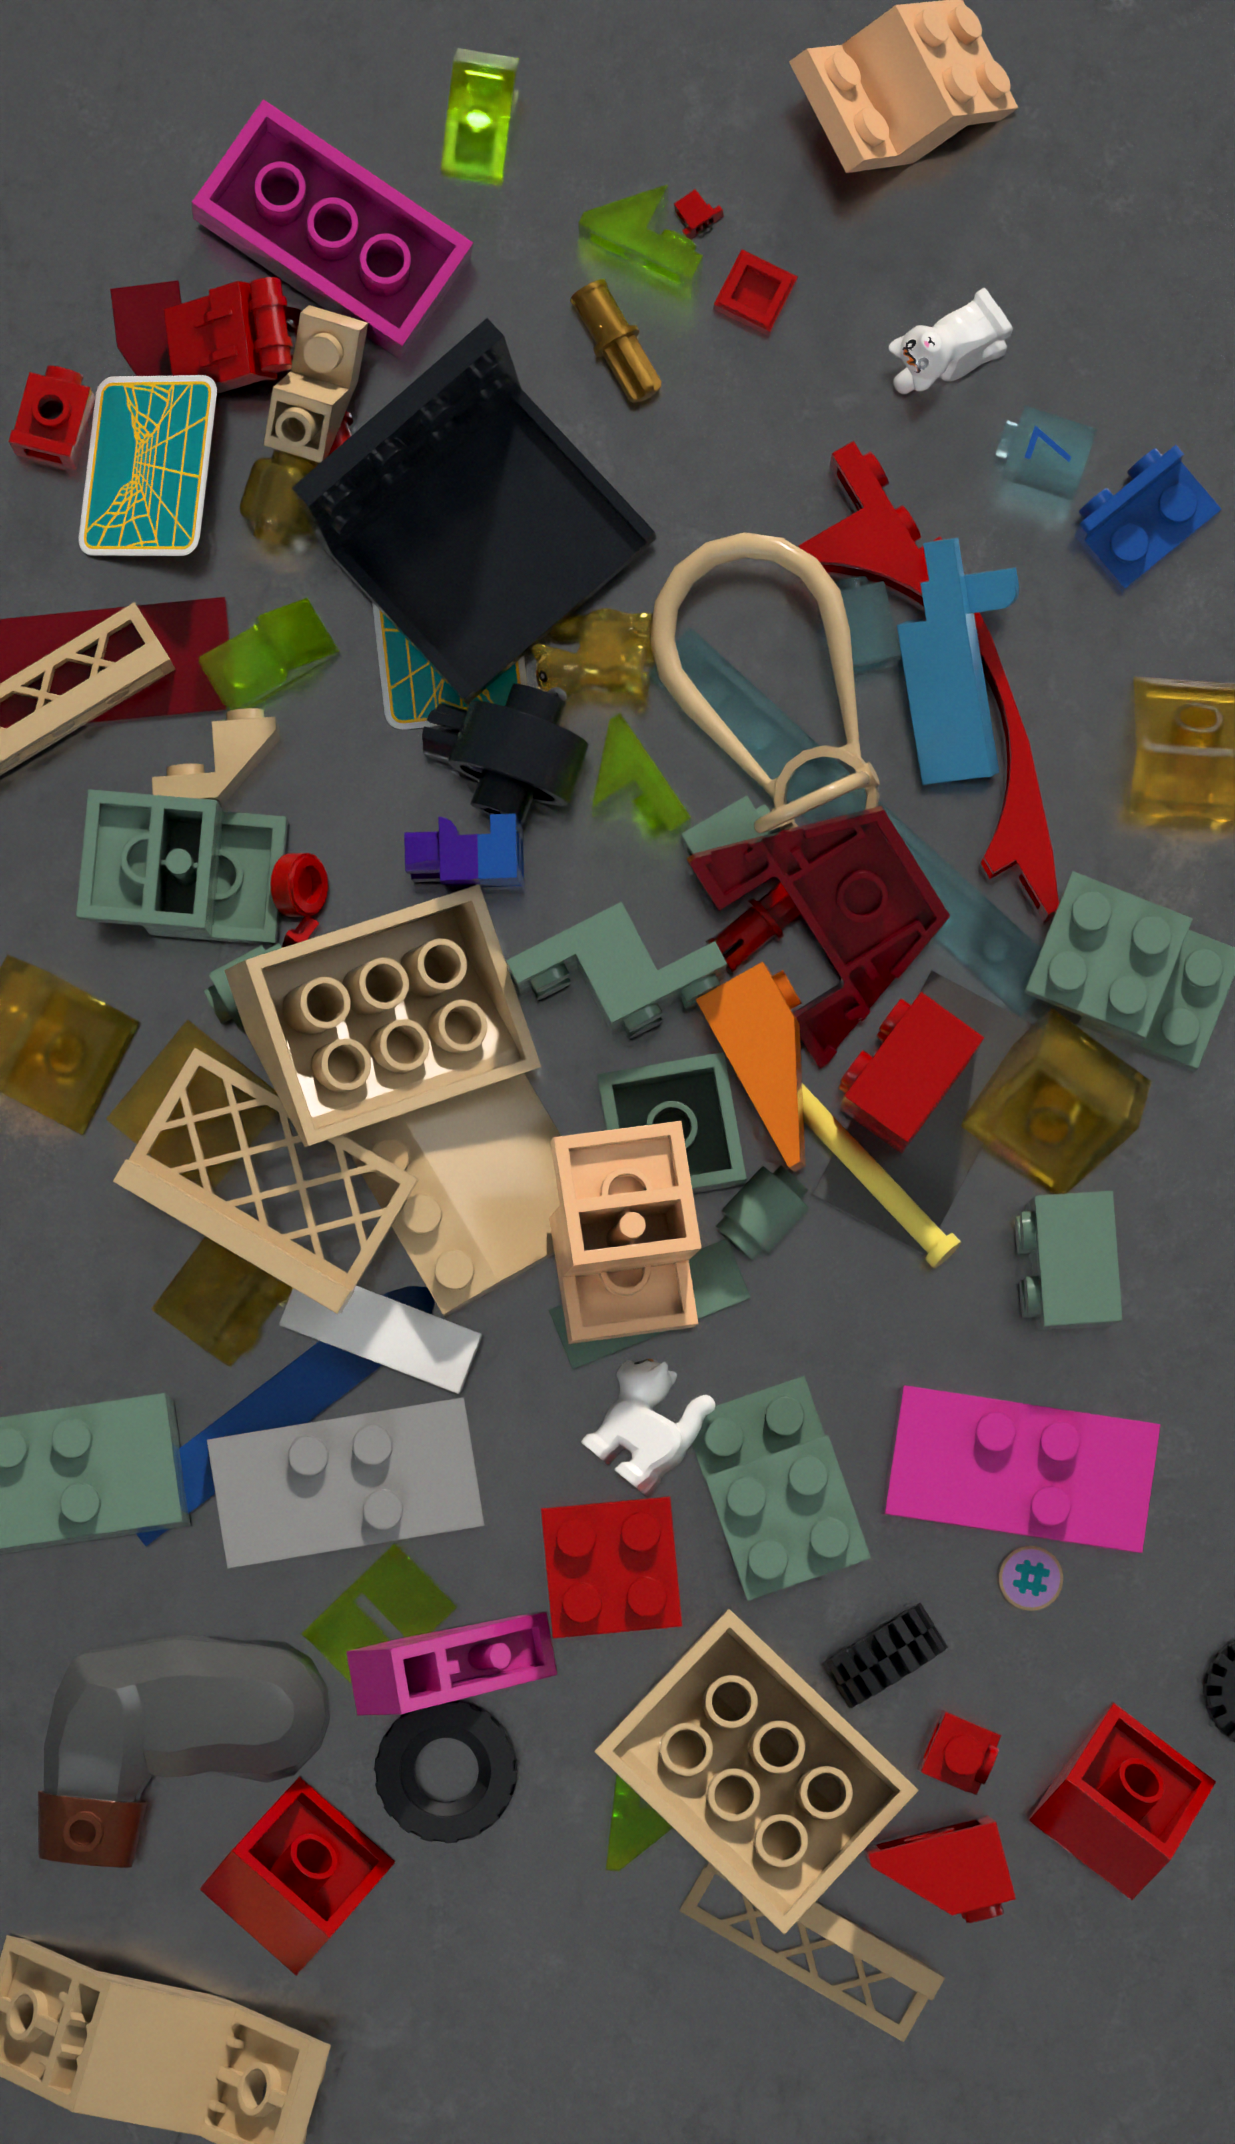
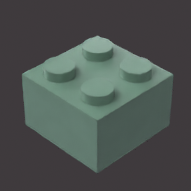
(688, 1092)
(1070, 1261)

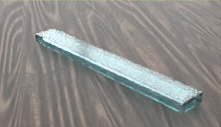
(975, 932)

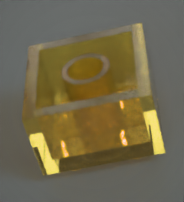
(205, 1094)

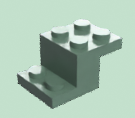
(180, 867)
(617, 971)
(1133, 971)
(778, 1489)

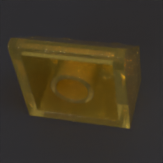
(1182, 749)
(56, 1044)
(1058, 1104)

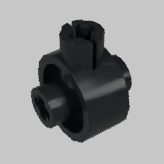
(509, 749)

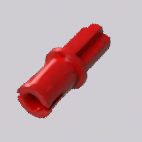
(756, 926)

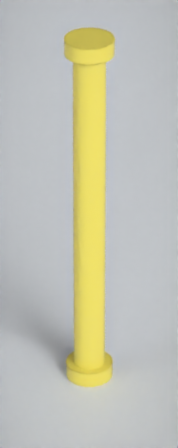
(878, 1181)

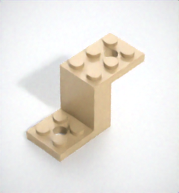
(152, 2052)

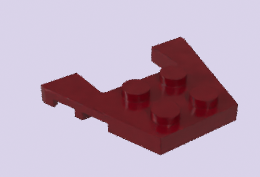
(855, 894)

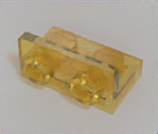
(220, 1300)

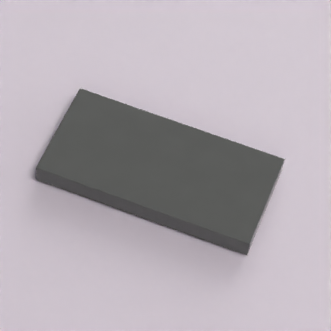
(942, 1150)

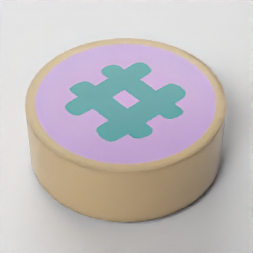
(1030, 1578)

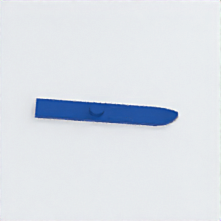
(286, 1399)

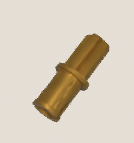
(616, 341)

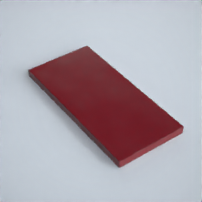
(182, 628)

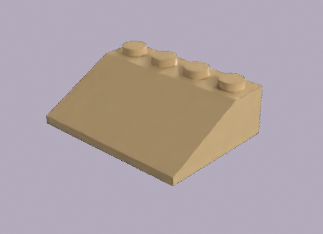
(384, 1015)
(479, 1190)
(756, 1771)

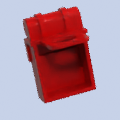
(233, 334)

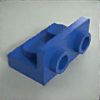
(1145, 518)

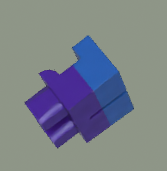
(469, 860)

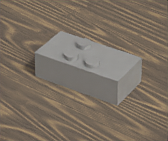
(345, 1482)

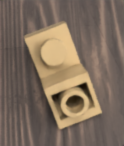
(317, 390)
(238, 749)

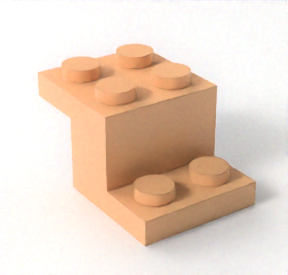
(904, 84)
(624, 1232)

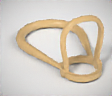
(840, 650)

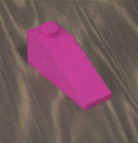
(450, 1664)

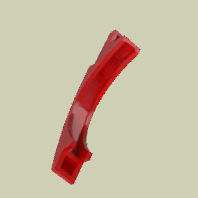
(883, 548)

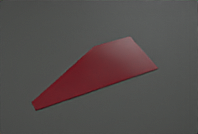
(142, 327)

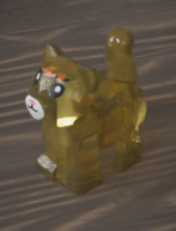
(608, 656)

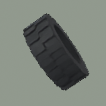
(436, 1819)

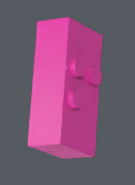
(331, 228)
(1021, 1469)

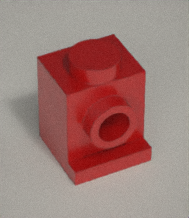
(57, 439)
(959, 1753)

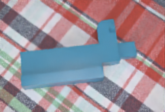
(946, 666)

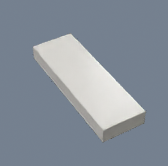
(389, 1336)

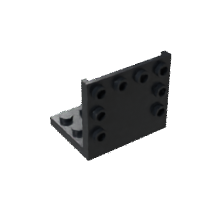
(470, 515)

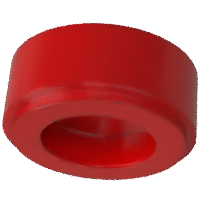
(299, 884)

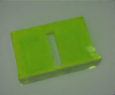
(397, 1591)

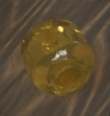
(271, 501)

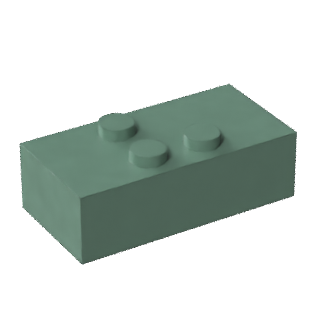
(90, 1473)

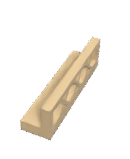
(87, 700)
(835, 1930)

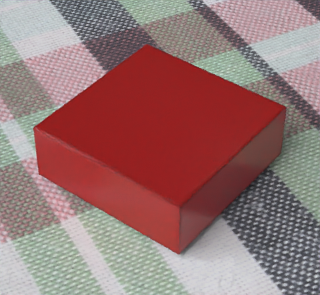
(755, 292)

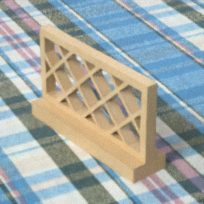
(240, 1231)

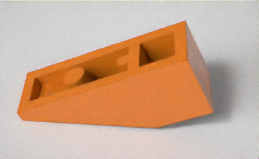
(763, 1045)

